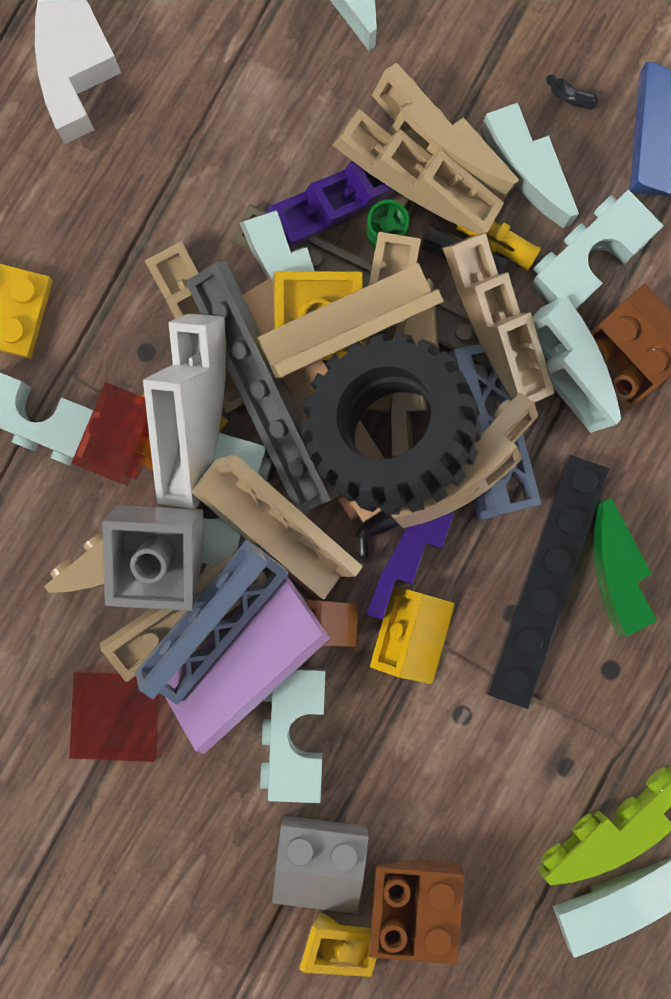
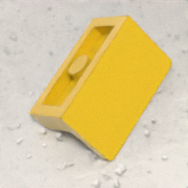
(412, 635)

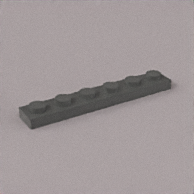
(261, 392)

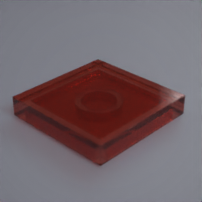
(112, 719)

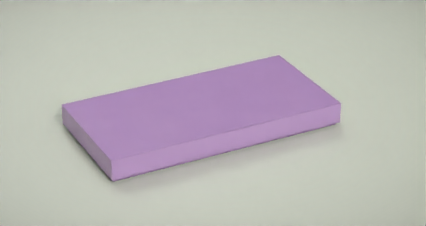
(250, 667)

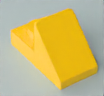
(337, 949)

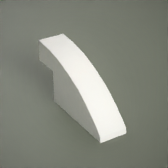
(70, 60)
(186, 407)

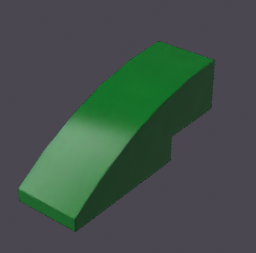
(618, 570)

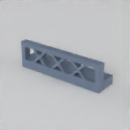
(496, 499)
(209, 609)

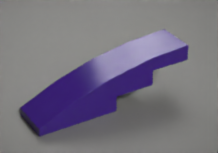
(330, 203)
(406, 559)

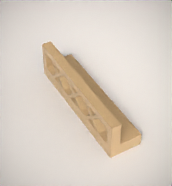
(348, 320)
(274, 525)
(137, 640)

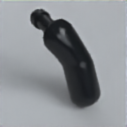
(569, 94)
(377, 526)

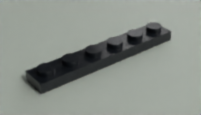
(547, 581)

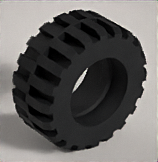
(359, 381)

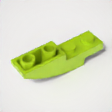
(604, 844)

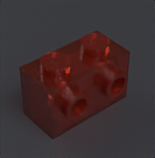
(115, 436)

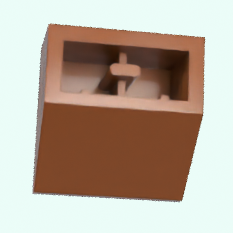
(636, 345)
(417, 911)

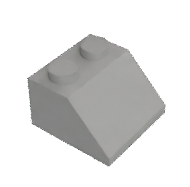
(152, 557)
(320, 864)

